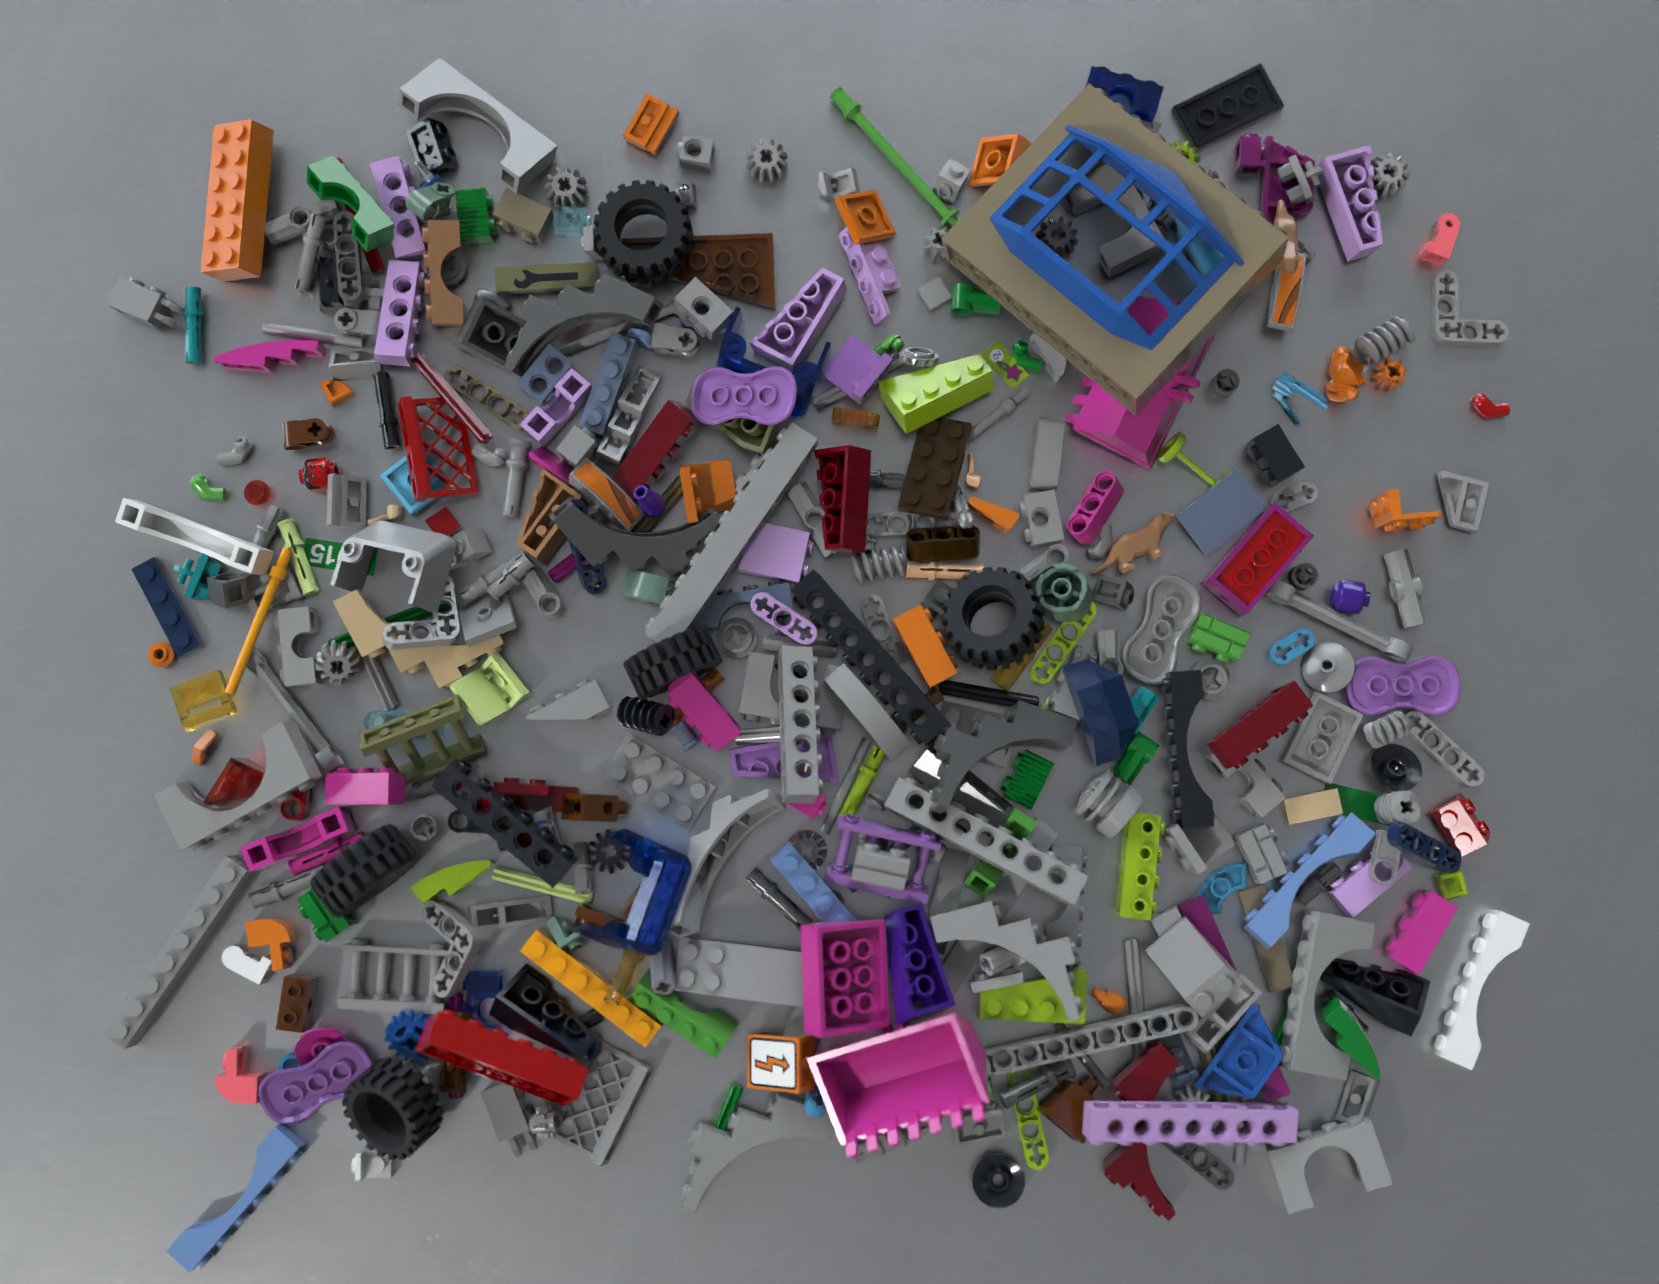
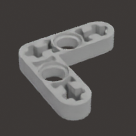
(1451, 320)
(434, 627)
(896, 646)
(459, 946)

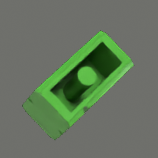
(1218, 638)

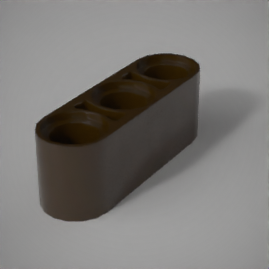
(942, 543)

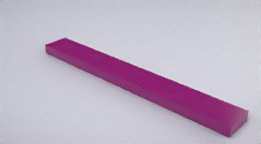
(1201, 917)

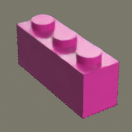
(703, 710)
(365, 787)
(1420, 931)

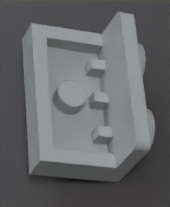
(975, 1133)

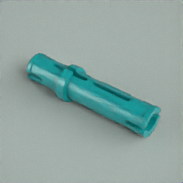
(193, 333)

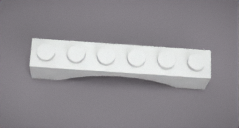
(194, 535)
(1460, 1036)

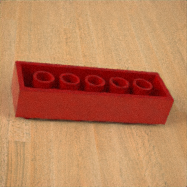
(502, 1058)

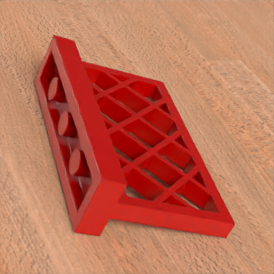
(416, 455)

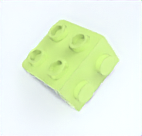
(490, 690)

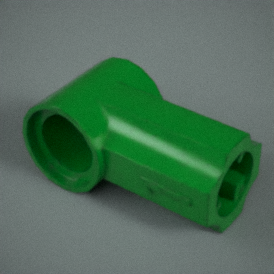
(968, 299)
(1137, 753)

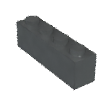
(970, 792)

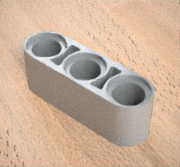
(1047, 453)

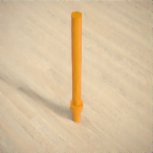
(277, 575)

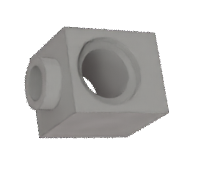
(701, 162)

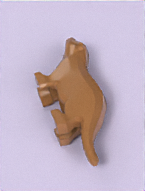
(1289, 225)
(1136, 544)

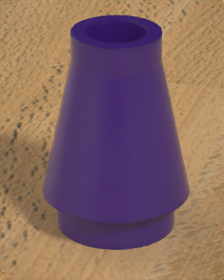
(649, 501)

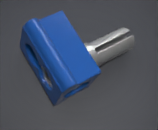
(430, 178)

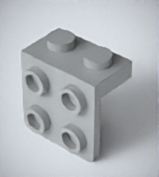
(1199, 845)

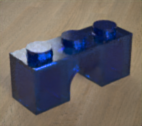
(1141, 95)
(478, 986)

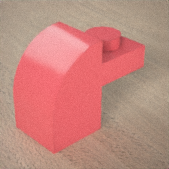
(235, 1083)

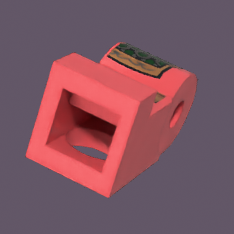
(1443, 239)

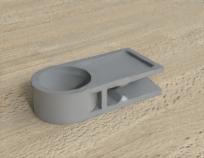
(1384, 852)

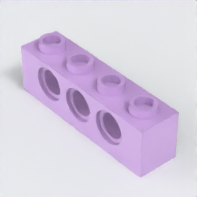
(385, 175)
(399, 276)

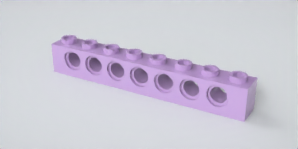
(1100, 1114)

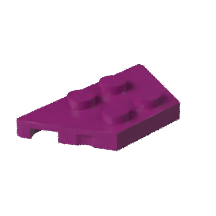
(1272, 186)

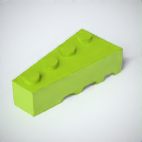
(935, 391)

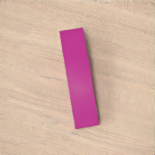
(263, 355)

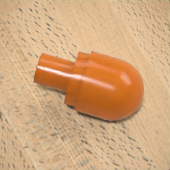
(1110, 1001)

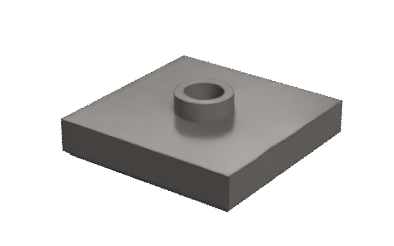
(486, 619)

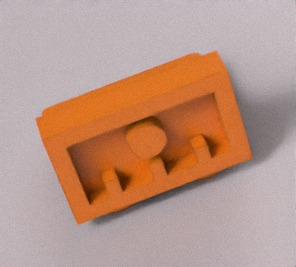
(707, 487)

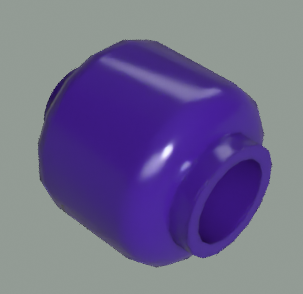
(1350, 596)

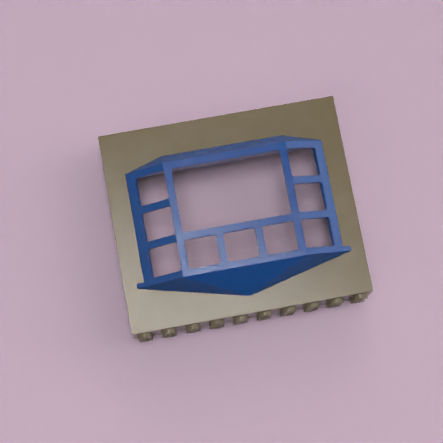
(1067, 306)

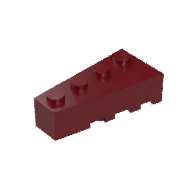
(656, 447)
(844, 496)
(1259, 725)

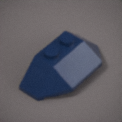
(1102, 709)

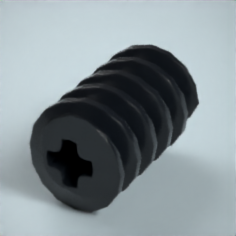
(645, 715)

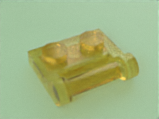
(199, 692)

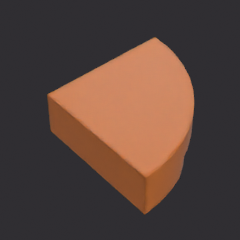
(336, 391)
(201, 746)

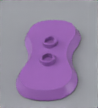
(759, 396)
(1421, 685)
(296, 1093)

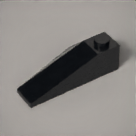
(537, 1012)

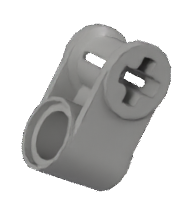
(364, 323)
(670, 339)

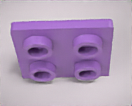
(856, 369)

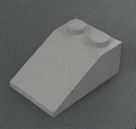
(1194, 967)

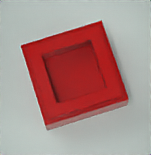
(443, 522)

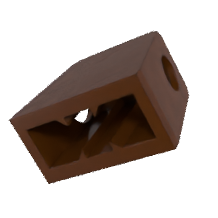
(592, 807)
(1066, 1106)

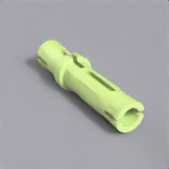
(288, 529)

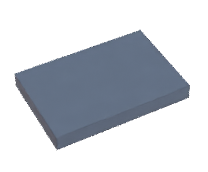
(1221, 512)

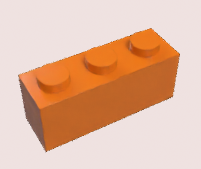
(925, 646)

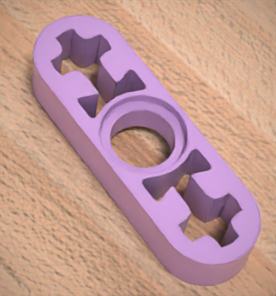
(782, 607)

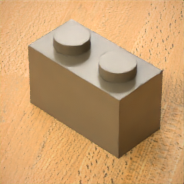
(523, 216)

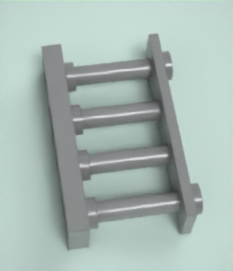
(380, 1001)

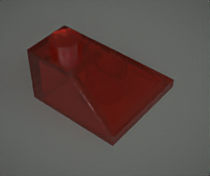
(236, 782)

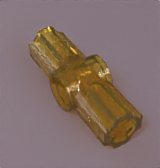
(1006, 678)

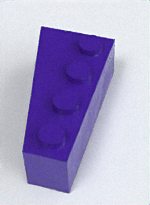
(915, 966)

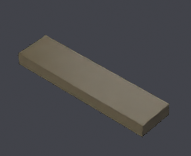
(1273, 960)

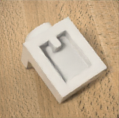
(370, 1165)

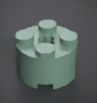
(1067, 606)

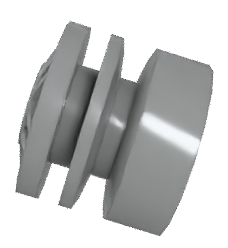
(1109, 804)

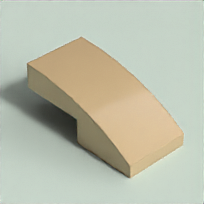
(1313, 806)

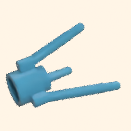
(1288, 385)

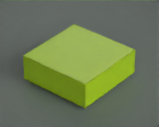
(1451, 885)

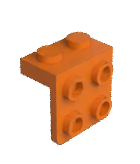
(1388, 513)

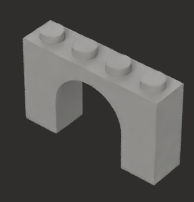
(1132, 246)
(759, 702)
(1354, 1136)

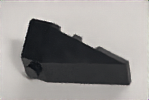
(1388, 996)

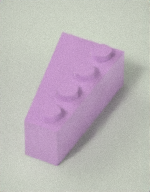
(1351, 201)
(801, 321)

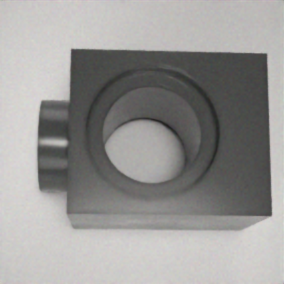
(228, 590)

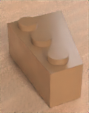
(539, 533)

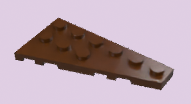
(726, 264)

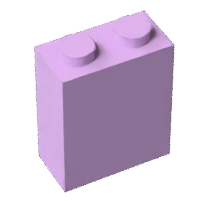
(777, 554)

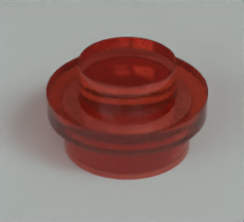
(257, 492)

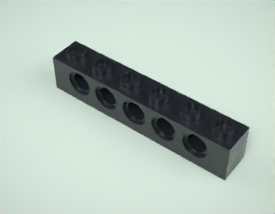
(470, 804)

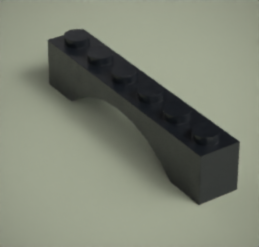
(1183, 693)

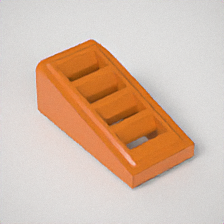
(996, 515)

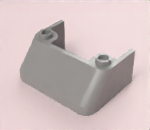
(426, 559)

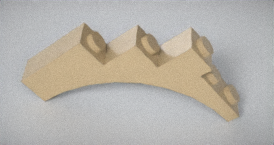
(442, 661)

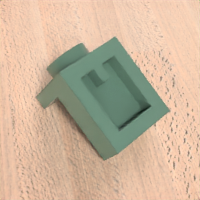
(562, 932)

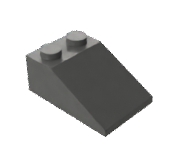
(489, 332)

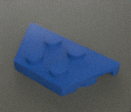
(1244, 1058)

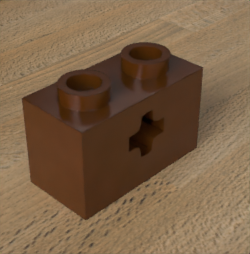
(297, 1003)

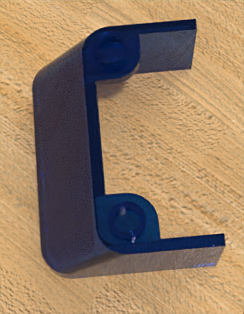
(805, 373)
(655, 902)

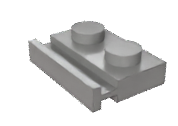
(346, 501)

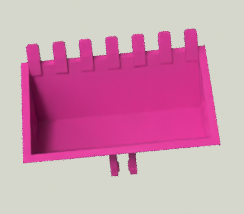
(1142, 435)
(903, 1081)

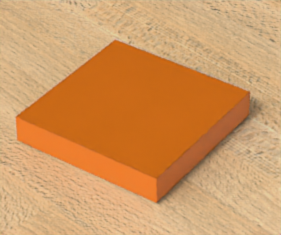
(865, 217)

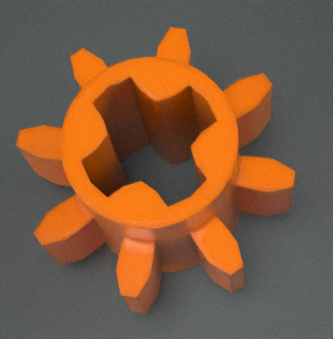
(1396, 376)

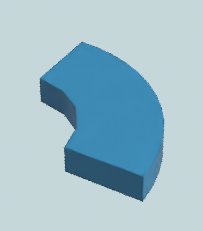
(1222, 884)

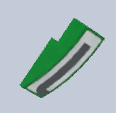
(1350, 1035)

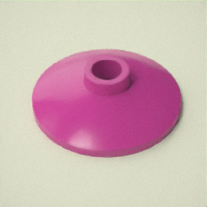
(314, 1042)

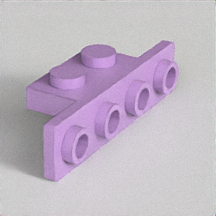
(873, 274)

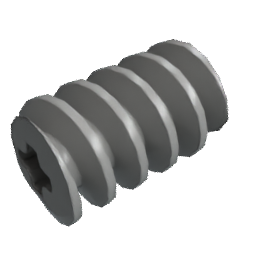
(1384, 339)
(879, 564)
(1397, 807)

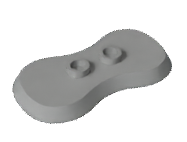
(1170, 611)

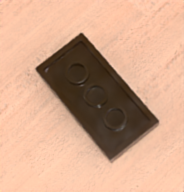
(935, 468)

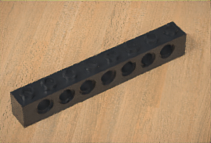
(813, 586)

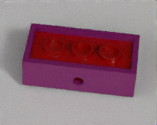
(1258, 559)

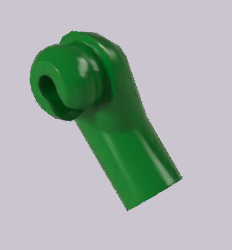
(1023, 357)

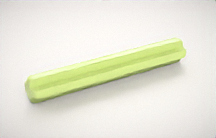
(536, 883)

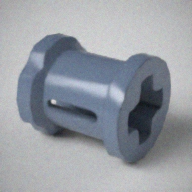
(685, 735)

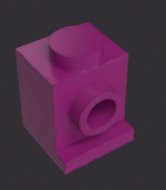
(1249, 155)

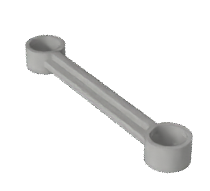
(1390, 646)
(325, 753)

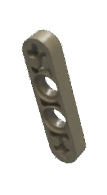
(490, 395)

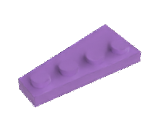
(765, 760)

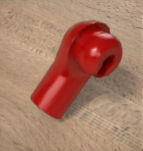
(1488, 409)

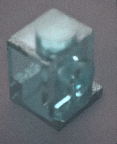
(565, 229)

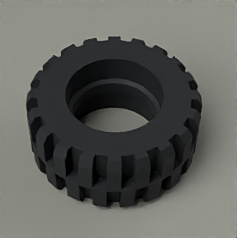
(636, 201)
(984, 589)
(363, 870)

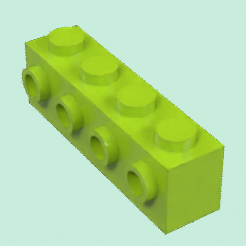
(1138, 866)

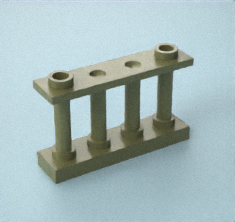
(415, 724)

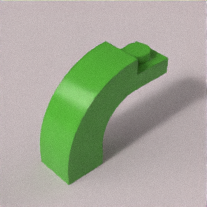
(985, 876)

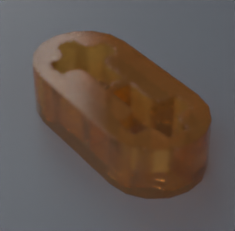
(855, 418)

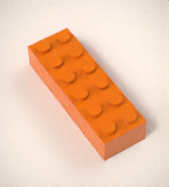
(237, 200)

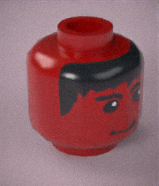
(316, 473)

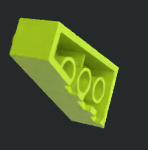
(1031, 1001)

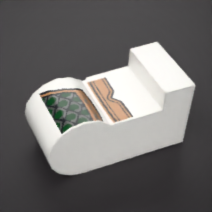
(242, 961)

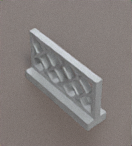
(618, 1117)

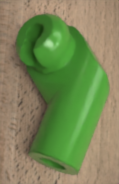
(892, 342)
(204, 491)

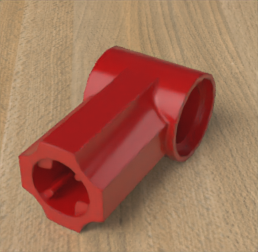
(303, 800)

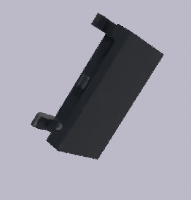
(328, 284)

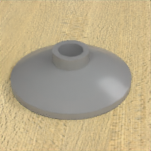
(1334, 678)

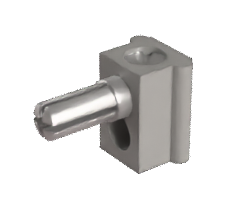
(687, 196)

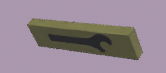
(545, 277)

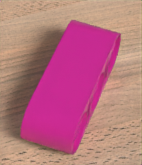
(1095, 519)

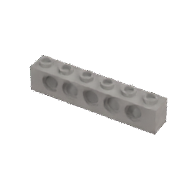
(796, 788)

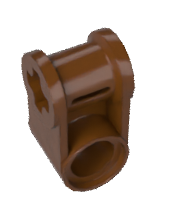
(302, 433)

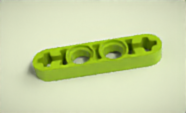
(1064, 643)
(1026, 1117)

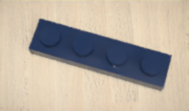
(167, 607)

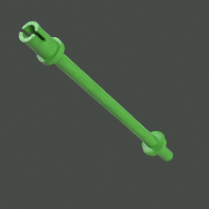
(853, 111)

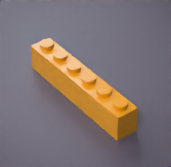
(589, 986)

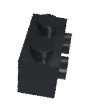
(1274, 455)

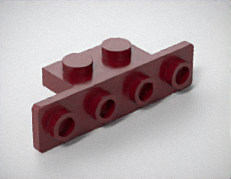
(533, 795)

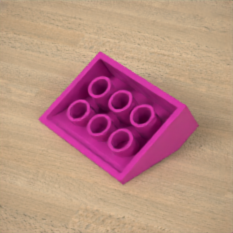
(844, 977)

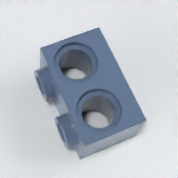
(540, 370)

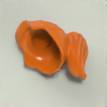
(1345, 376)

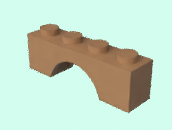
(441, 240)

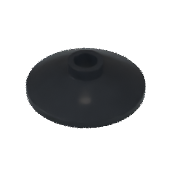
(1399, 759)
(1003, 1193)

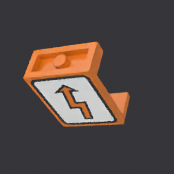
(779, 1062)

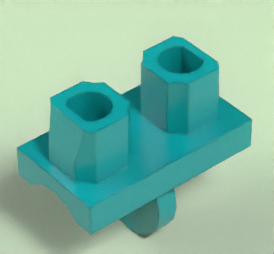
(195, 588)

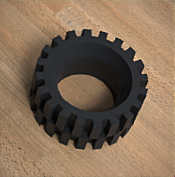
(671, 659)
(376, 1119)

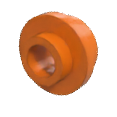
(168, 657)

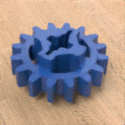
(406, 1038)

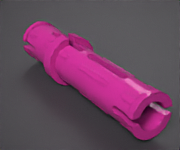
(300, 864)

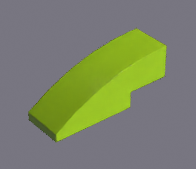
(450, 879)

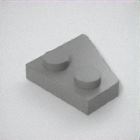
(1463, 500)

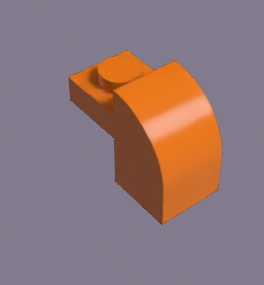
(276, 934)

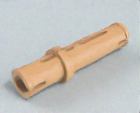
(942, 571)

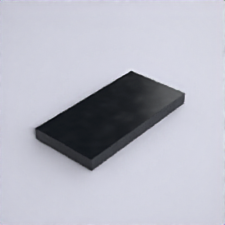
(1228, 107)

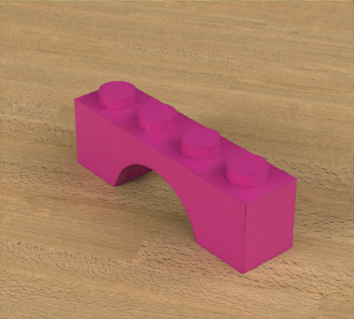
(299, 839)

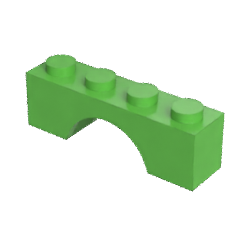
(705, 1030)

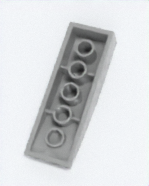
(739, 971)

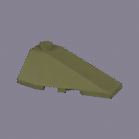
(750, 433)

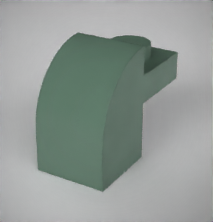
(647, 587)

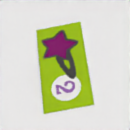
(1005, 365)

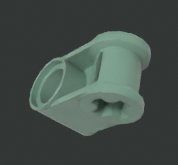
(431, 201)

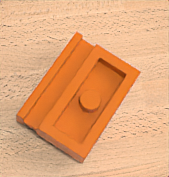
(651, 124)

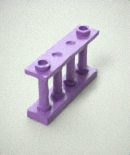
(915, 889)

